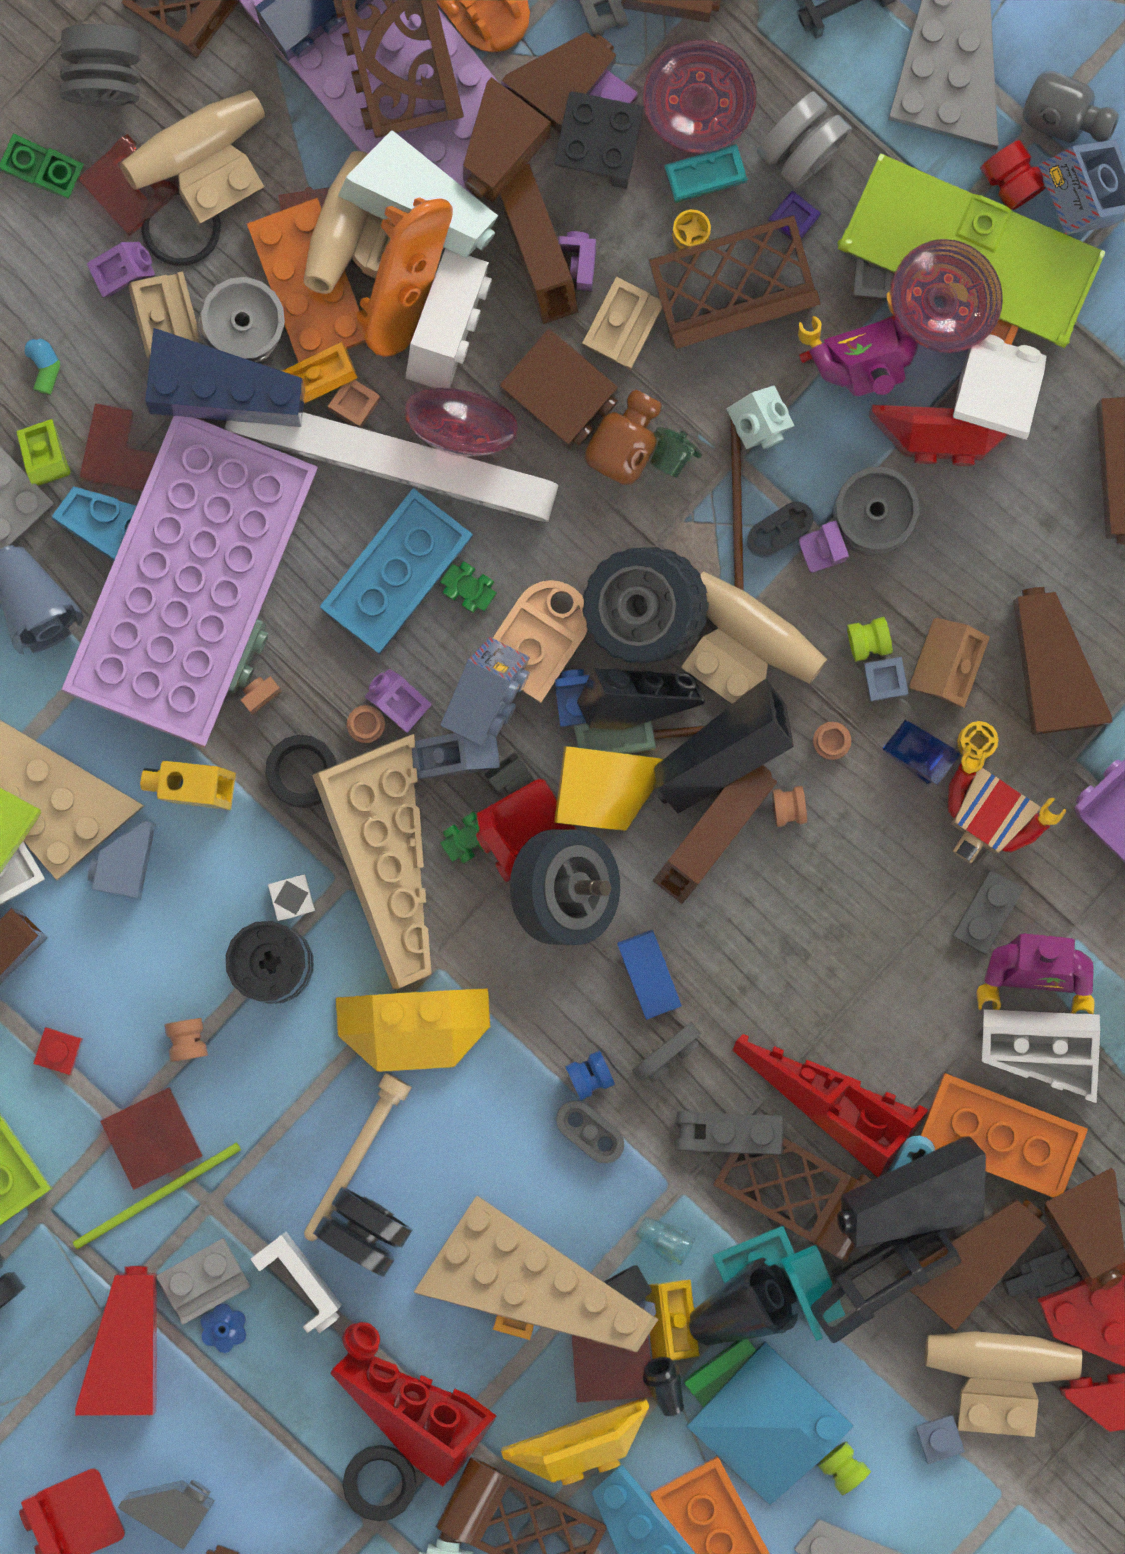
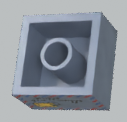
(1087, 186)
(486, 691)

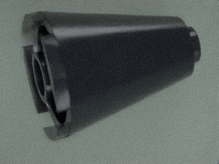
(746, 1306)

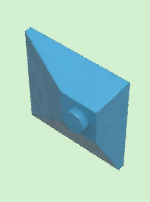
(769, 1424)

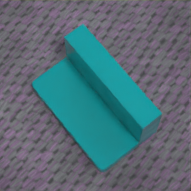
(810, 1281)

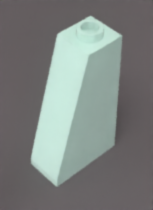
(399, 173)

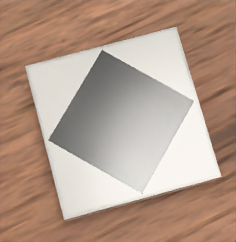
(291, 897)

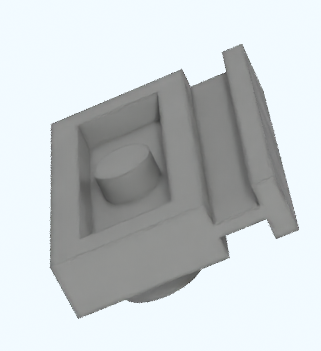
(203, 1281)

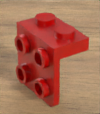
(515, 820)
(73, 1516)

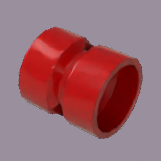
(1014, 175)

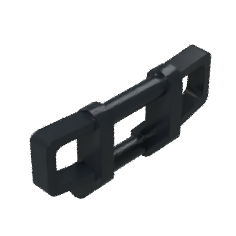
(866, 1308)

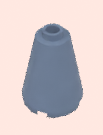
(33, 603)

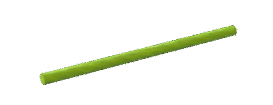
(156, 1196)

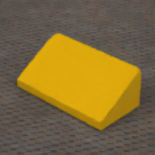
(671, 1332)

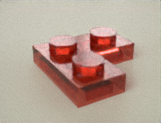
(106, 454)

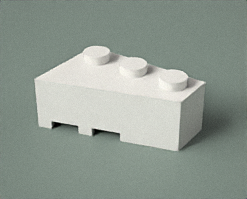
(447, 319)
(1045, 1047)

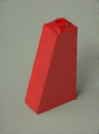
(124, 1355)

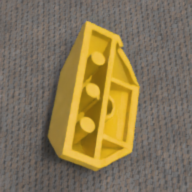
(413, 1027)
(580, 1445)

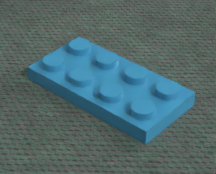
(396, 571)

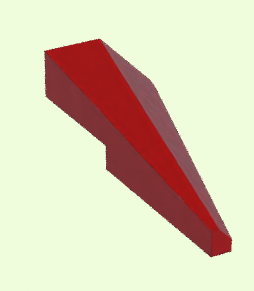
(858, 1119)

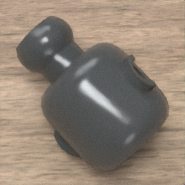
(1066, 108)

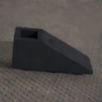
(631, 698)

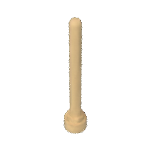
(390, 1094)

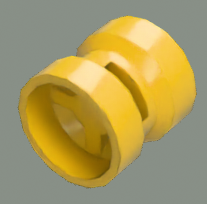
(693, 224)
(972, 736)

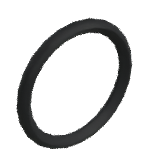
(182, 261)

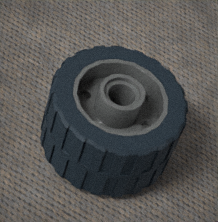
(617, 610)

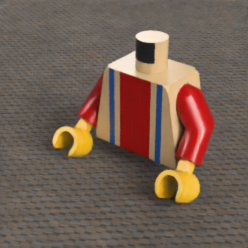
(992, 812)

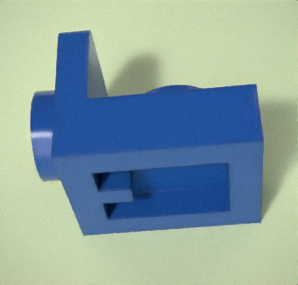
(567, 693)

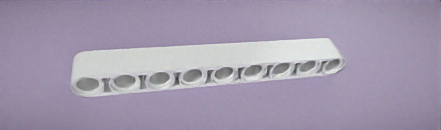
(408, 464)

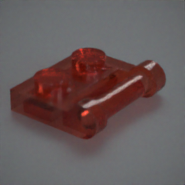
(115, 194)

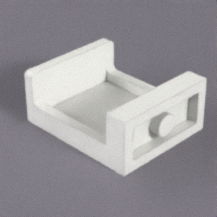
(306, 1277)

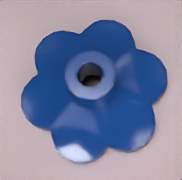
(231, 1320)

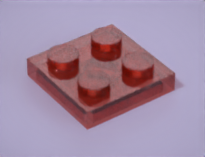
(151, 1138)
(608, 1371)

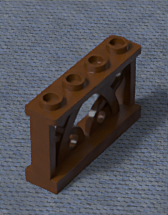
(437, 87)

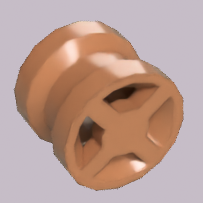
(789, 806)

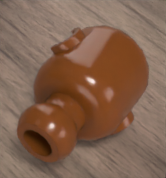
(623, 442)

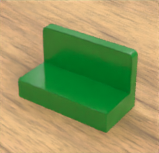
(717, 1371)

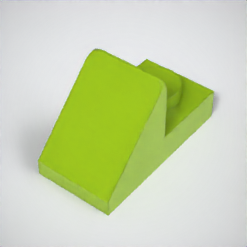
(43, 453)

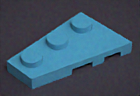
(95, 519)
(634, 1519)

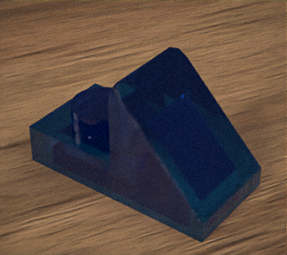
(921, 752)

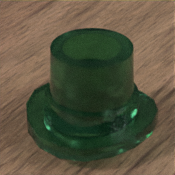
(673, 451)

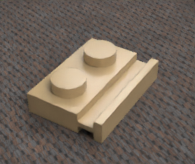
(163, 305)
(623, 323)

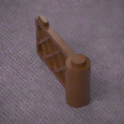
(826, 1229)
(481, 1493)

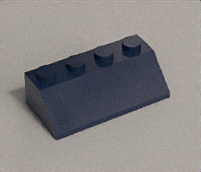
(298, 23)

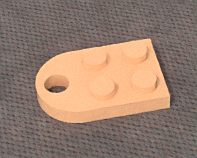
(544, 634)

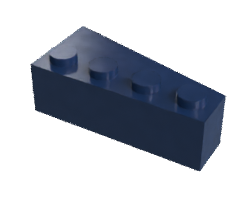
(217, 385)

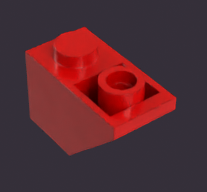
(1100, 1400)

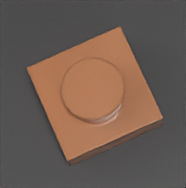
(354, 403)
(260, 693)

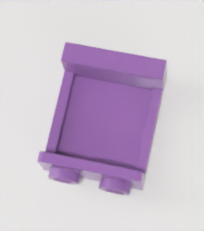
(1104, 808)

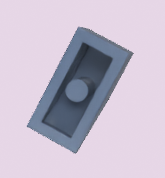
(453, 756)
(124, 863)

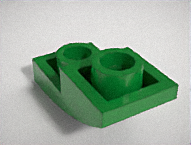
(40, 166)

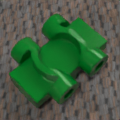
(462, 583)
(461, 842)

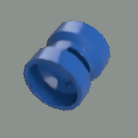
(581, 1076)

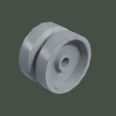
(799, 136)
(252, 305)

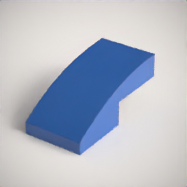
(649, 974)

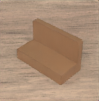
(949, 661)

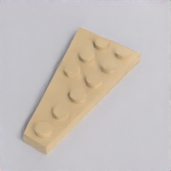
(74, 804)
(381, 843)
(518, 1276)

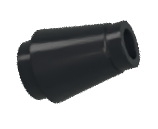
(664, 1384)

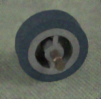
(565, 887)

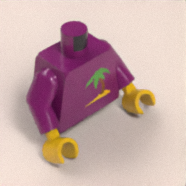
(862, 358)
(1040, 964)

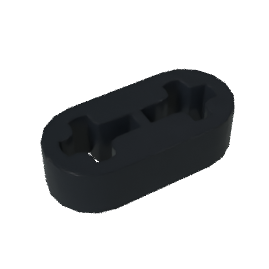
(774, 522)

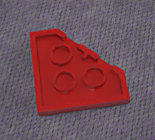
(1088, 1319)

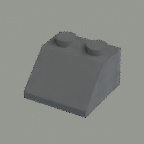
(170, 1509)

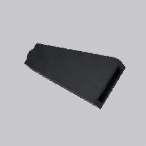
(726, 748)
(919, 1197)

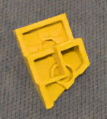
(603, 787)

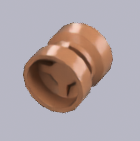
(186, 1039)

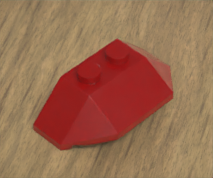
(934, 434)

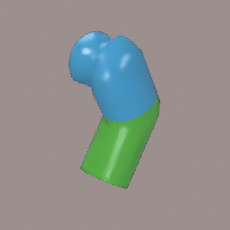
(47, 362)

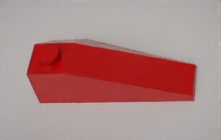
(423, 1421)

